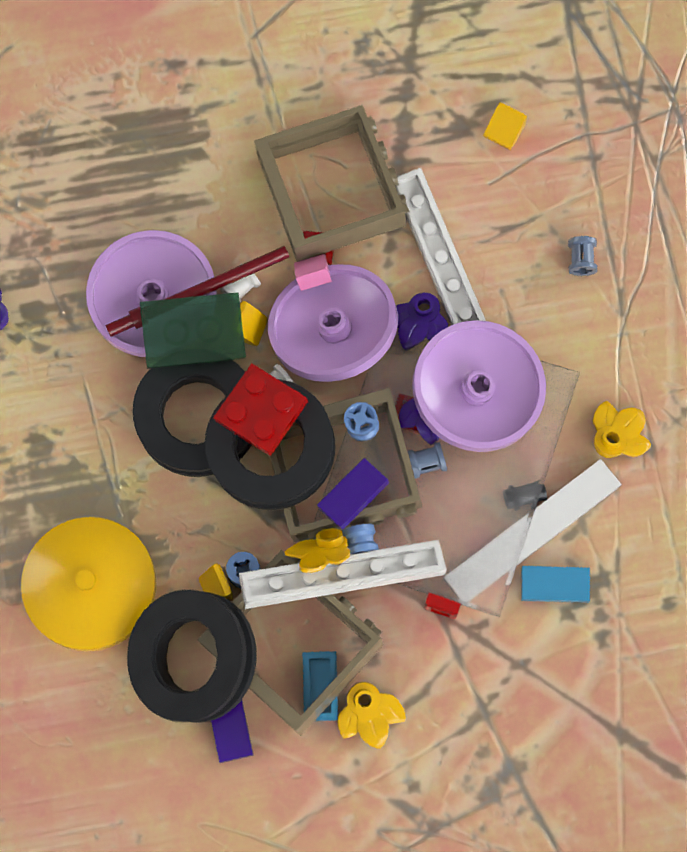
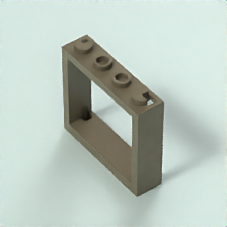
(316, 133)
(382, 402)
(345, 612)

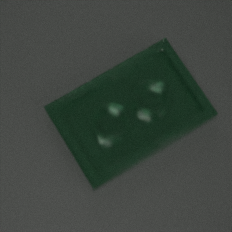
(192, 330)

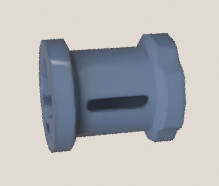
(583, 245)
(427, 460)

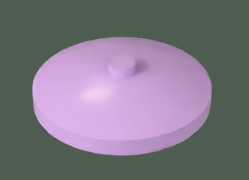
(138, 270)
(333, 327)
(479, 386)

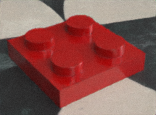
(261, 409)

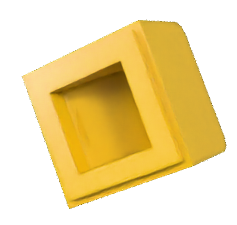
(505, 126)
(253, 323)
(215, 582)

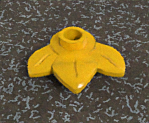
(621, 427)
(317, 553)
(371, 719)

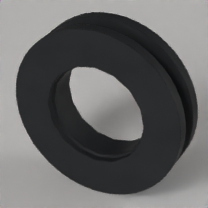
(149, 409)
(284, 488)
(149, 650)

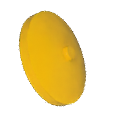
(88, 583)

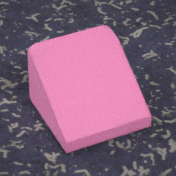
(312, 272)

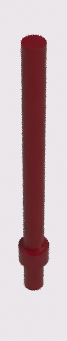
(206, 287)

